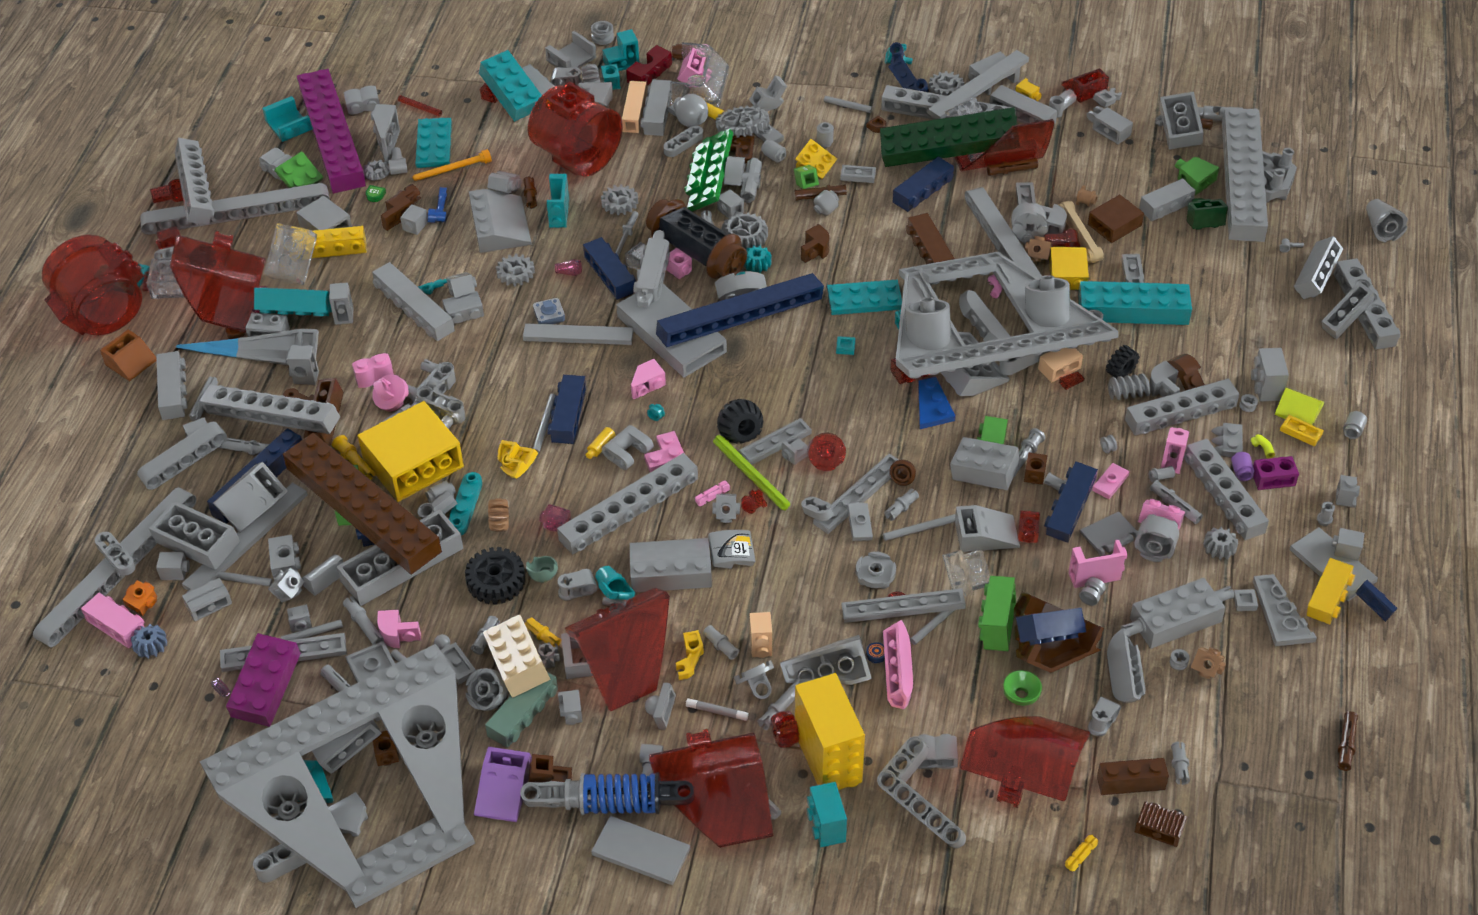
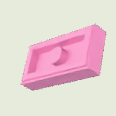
(1110, 481)

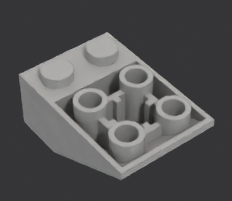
(250, 496)
(984, 529)

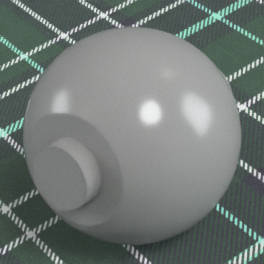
(691, 110)

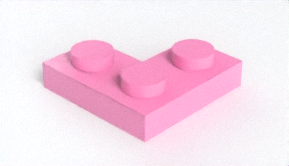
(669, 449)

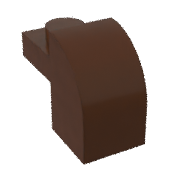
(816, 243)
(1187, 371)
(542, 770)

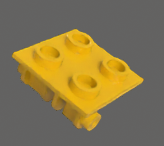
(817, 157)

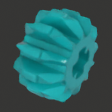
(758, 259)

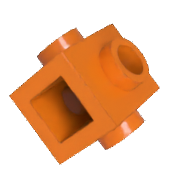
(140, 597)

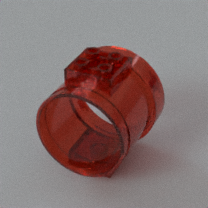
(575, 129)
(92, 285)

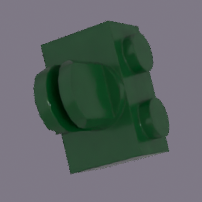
(1206, 213)

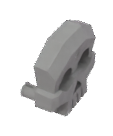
(1278, 174)

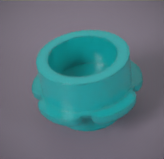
(655, 412)

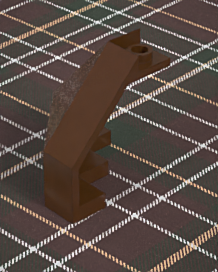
(1055, 654)

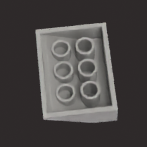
(499, 220)
(975, 379)
(670, 565)

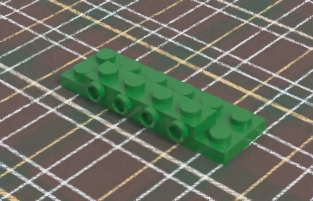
(708, 170)

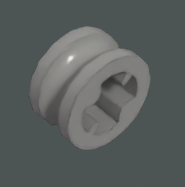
(1245, 403)
(1108, 444)
(1179, 653)

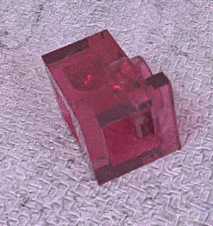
(554, 517)

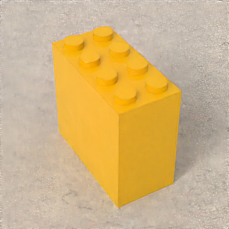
(411, 451)
(829, 732)

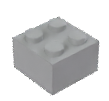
(1270, 374)

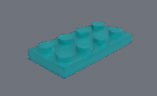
(433, 142)
(864, 297)

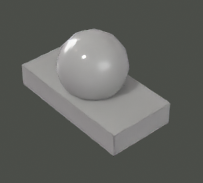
(661, 706)

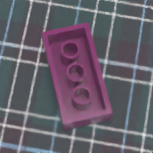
(263, 680)

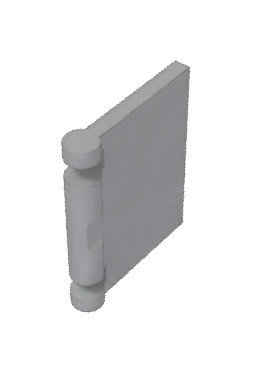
(1105, 532)

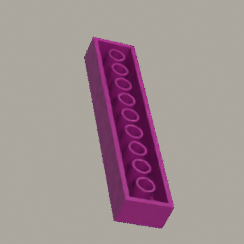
(331, 131)

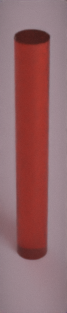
(419, 105)

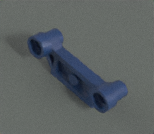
(902, 71)

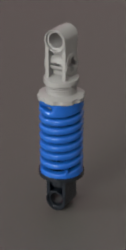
(609, 795)

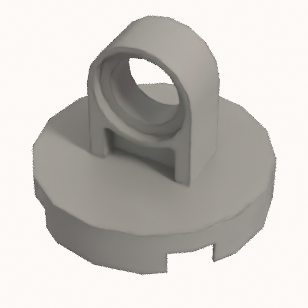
(756, 676)

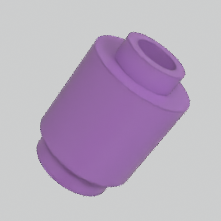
(1242, 466)

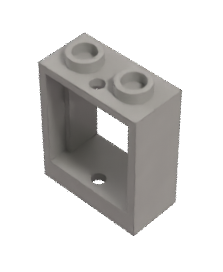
(573, 670)

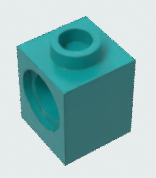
(611, 74)

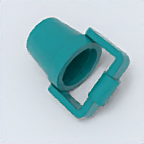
(613, 584)

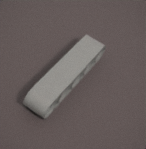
(182, 455)

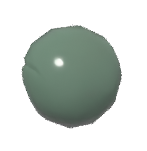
(542, 568)

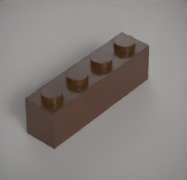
(928, 239)
(327, 392)

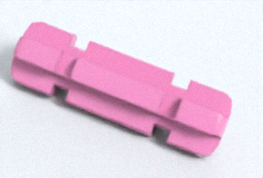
(711, 493)

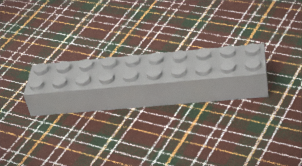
(1244, 175)

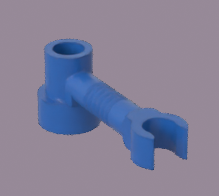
(438, 214)

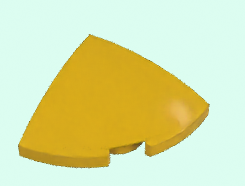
(515, 458)

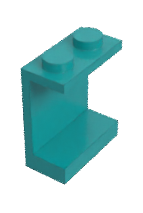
(286, 119)
(559, 202)

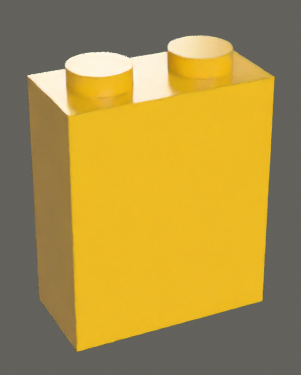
(1069, 264)

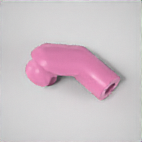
(997, 287)

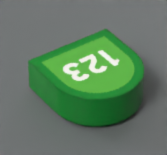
(375, 193)

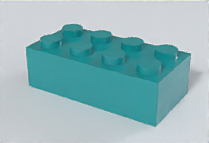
(510, 84)
(290, 300)

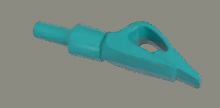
(428, 288)

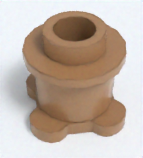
(1086, 197)

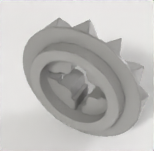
(376, 174)

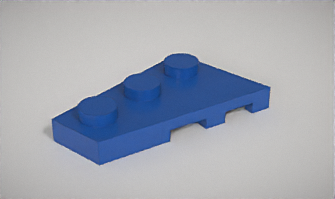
(933, 404)

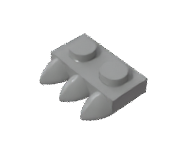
(1229, 439)

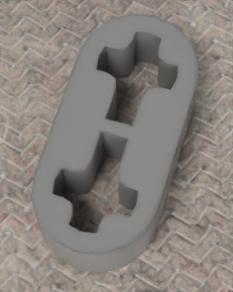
(817, 508)

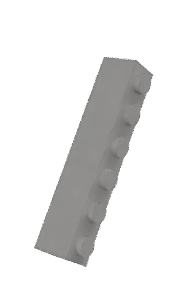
(413, 301)

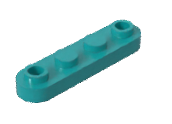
(466, 499)

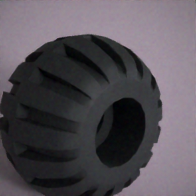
(740, 421)

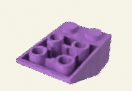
(500, 784)

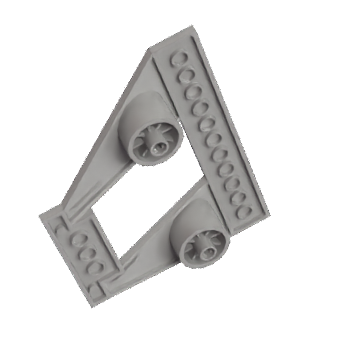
(932, 344)
(270, 776)

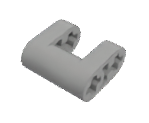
(616, 447)

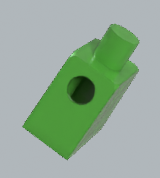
(1197, 173)

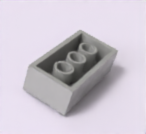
(195, 535)

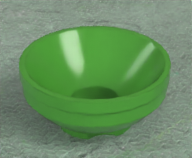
(1023, 681)

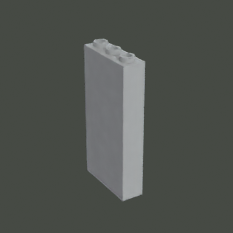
(682, 357)

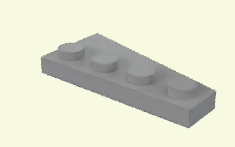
(1281, 614)

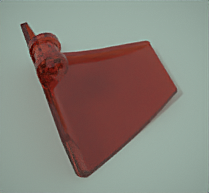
(1017, 144)
(217, 279)
(625, 646)
(1025, 755)
(727, 783)

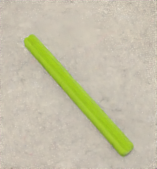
(751, 472)

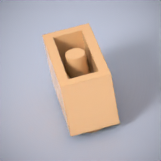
(1060, 363)
(761, 634)

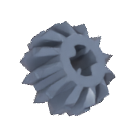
(149, 641)

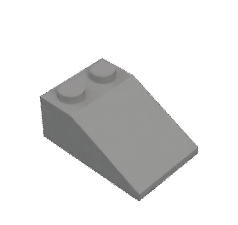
(386, 128)

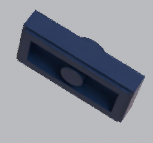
(1376, 600)

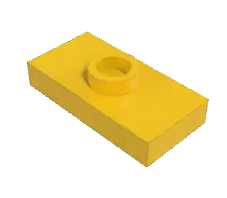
(1301, 430)

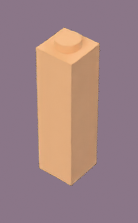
(634, 106)

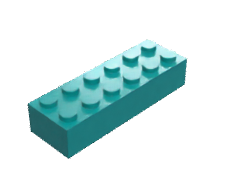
(1137, 302)

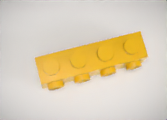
(349, 239)

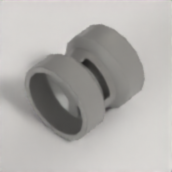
(1092, 591)

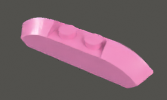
(898, 665)

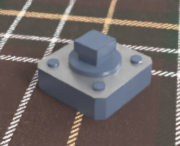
(549, 311)

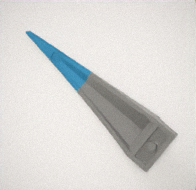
(264, 348)

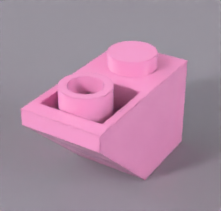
(647, 378)

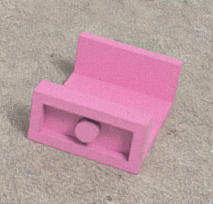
(1105, 568)

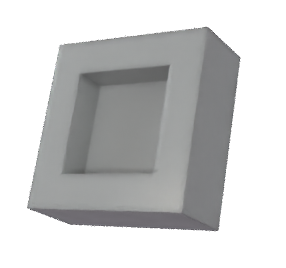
(1245, 600)

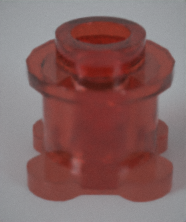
(753, 501)

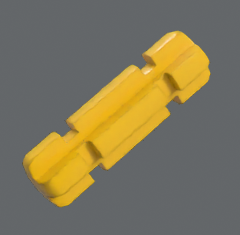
(1081, 853)

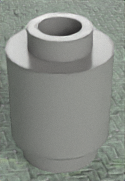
(825, 134)
(773, 150)
(1354, 424)
(436, 490)

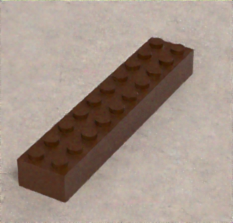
(362, 503)

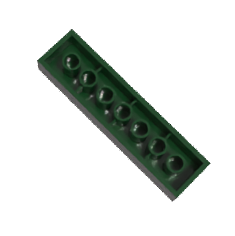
(944, 137)

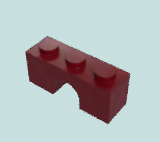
(657, 62)

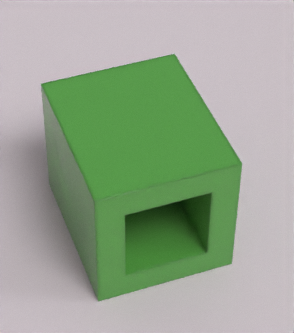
(806, 176)

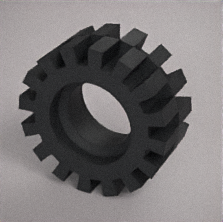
(1122, 362)

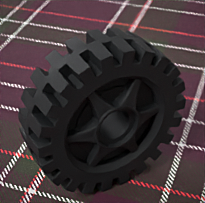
(495, 575)

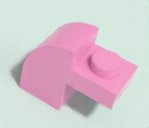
(394, 631)

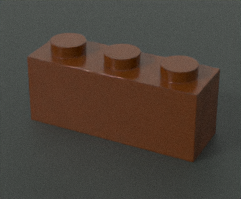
(1132, 776)

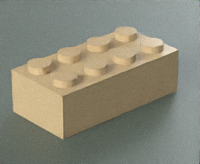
(516, 656)

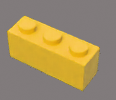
(1330, 591)

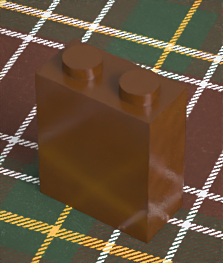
(1115, 218)

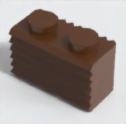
(1160, 824)

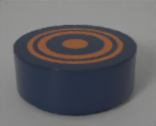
(875, 652)

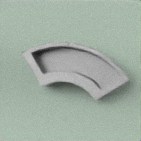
(732, 285)

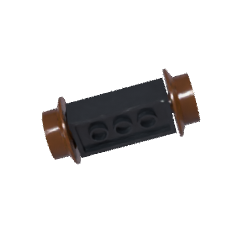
(697, 238)

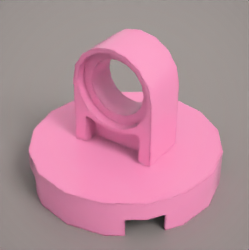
(390, 392)

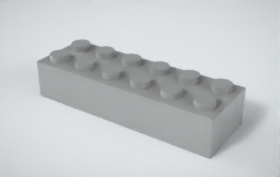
(376, 573)

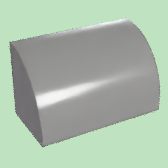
(322, 575)

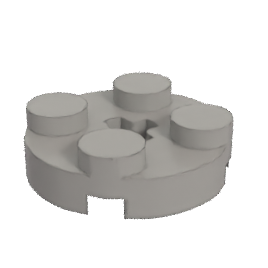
(872, 579)

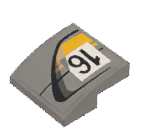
(731, 548)

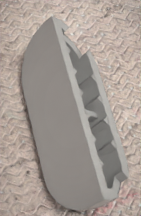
(1125, 668)

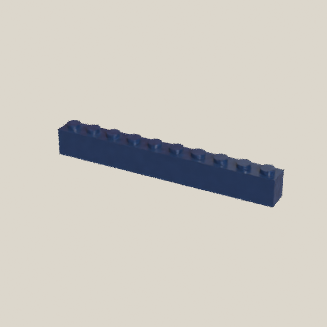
(739, 310)

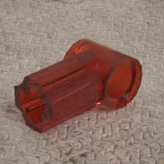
(168, 192)
(1068, 238)

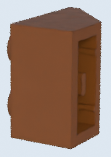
(128, 355)

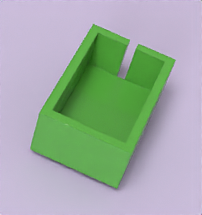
(998, 613)

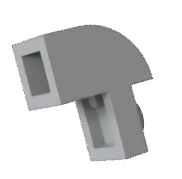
(770, 97)
(734, 170)
(1055, 218)
(1163, 380)

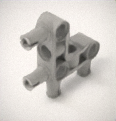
(433, 389)

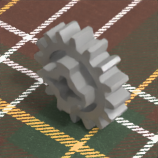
(945, 83)
(619, 199)
(515, 270)

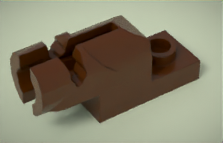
(398, 205)

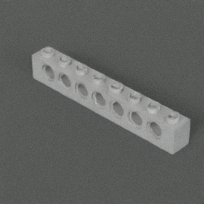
(918, 102)
(193, 181)
(270, 408)
(627, 503)

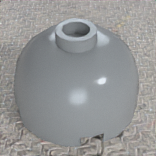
(486, 689)

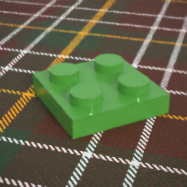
(298, 171)

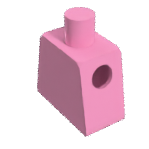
(1175, 443)

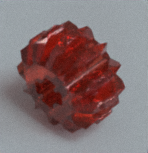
(784, 729)

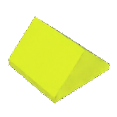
(1299, 406)

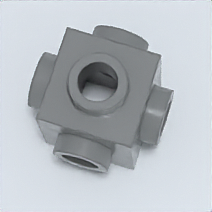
(725, 500)
(286, 585)

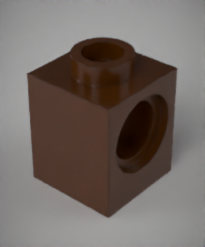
(1035, 468)
(382, 756)

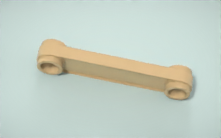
(1094, 253)

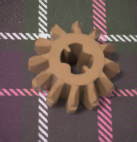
(498, 514)

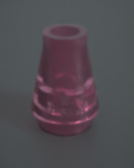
(570, 267)

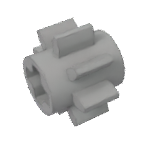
(548, 654)

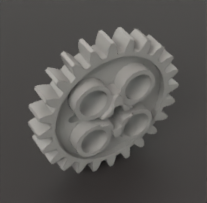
(743, 120)

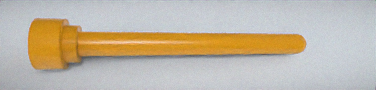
(483, 157)

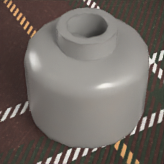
(826, 202)

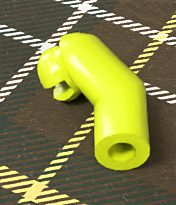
(1265, 444)

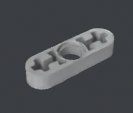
(691, 135)
(115, 561)

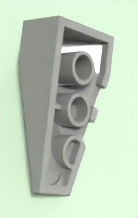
(841, 657)

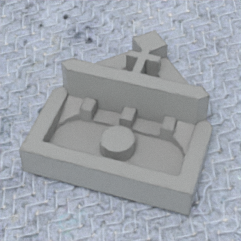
(349, 814)

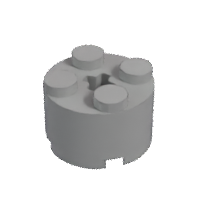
(1029, 221)
(1157, 538)

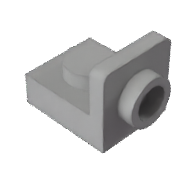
(794, 451)
(299, 618)

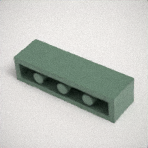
(519, 712)

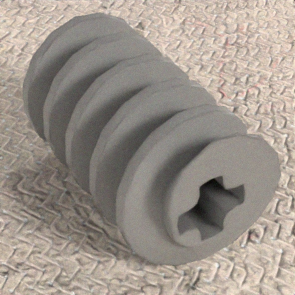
(1127, 385)

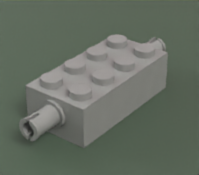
(1178, 612)

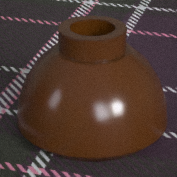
(902, 472)

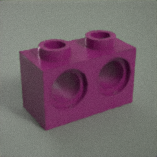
(1275, 473)

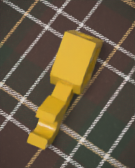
(691, 640)

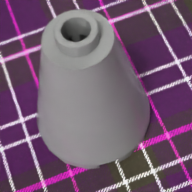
(1386, 220)

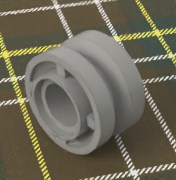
(602, 32)

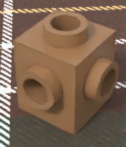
(1043, 253)
(1201, 663)

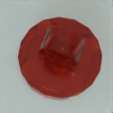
(826, 451)

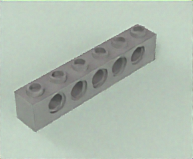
(1375, 318)
(1181, 407)
(1226, 489)

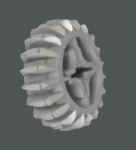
(748, 227)

